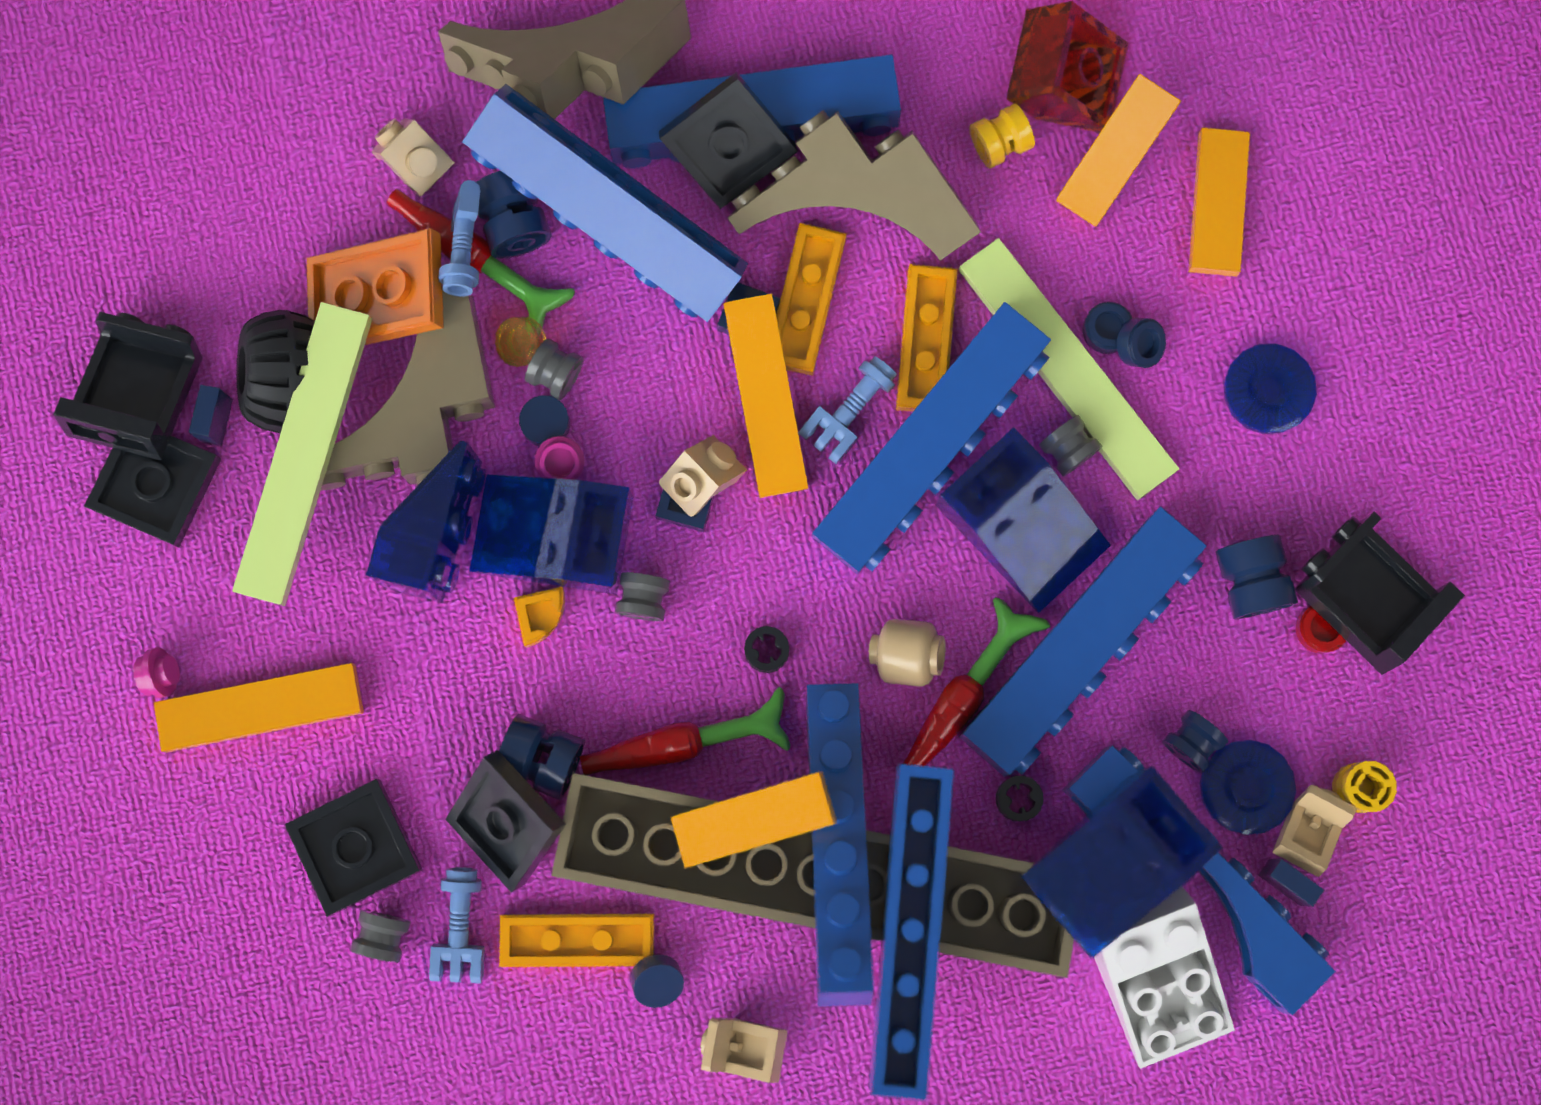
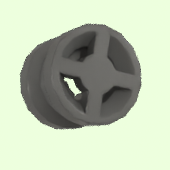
(554, 369)
(1070, 445)
(642, 596)
(380, 936)

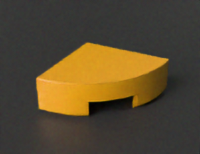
(539, 614)

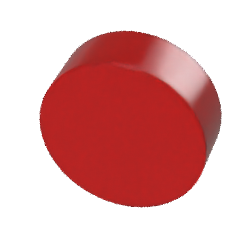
(1317, 633)

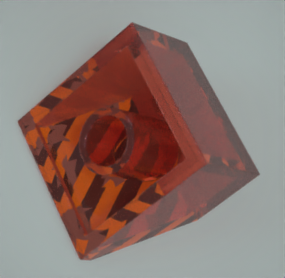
(1067, 67)

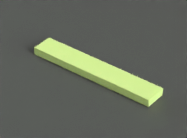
(1073, 373)
(302, 455)

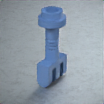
(458, 276)
(876, 376)
(461, 884)

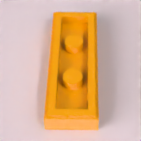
(1118, 150)
(1219, 202)
(808, 295)
(925, 332)
(754, 819)
(575, 939)

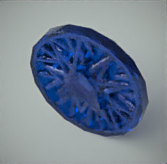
(1269, 389)
(1248, 787)

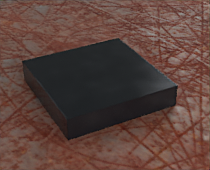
(728, 140)
(154, 493)
(505, 821)
(353, 847)

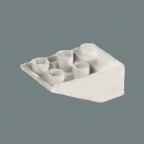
(1165, 982)

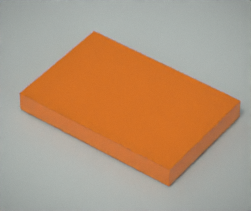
(386, 279)

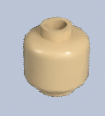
(908, 652)

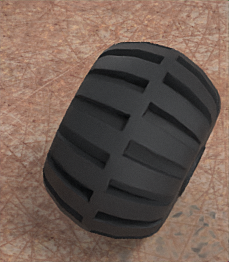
(269, 365)

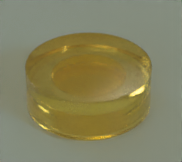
(518, 340)

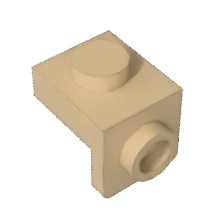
(411, 154)
(701, 474)
(1313, 829)
(743, 1049)

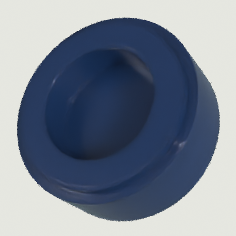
(1103, 326)
(1141, 342)
(544, 418)
(656, 981)

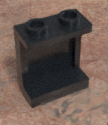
(132, 386)
(1374, 595)

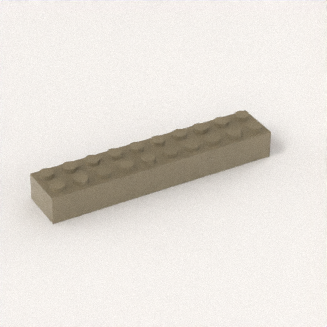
(627, 842)

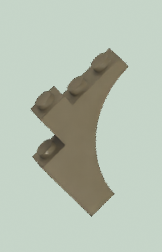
(553, 65)
(839, 172)
(412, 428)

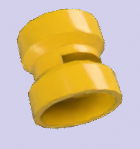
(1002, 135)
(1355, 788)

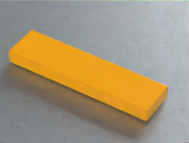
(766, 396)
(258, 707)

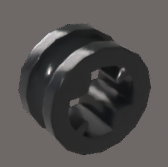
(752, 655)
(1034, 795)

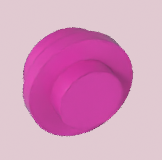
(559, 458)
(156, 673)

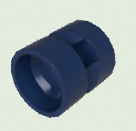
(512, 219)
(1257, 576)
(523, 749)

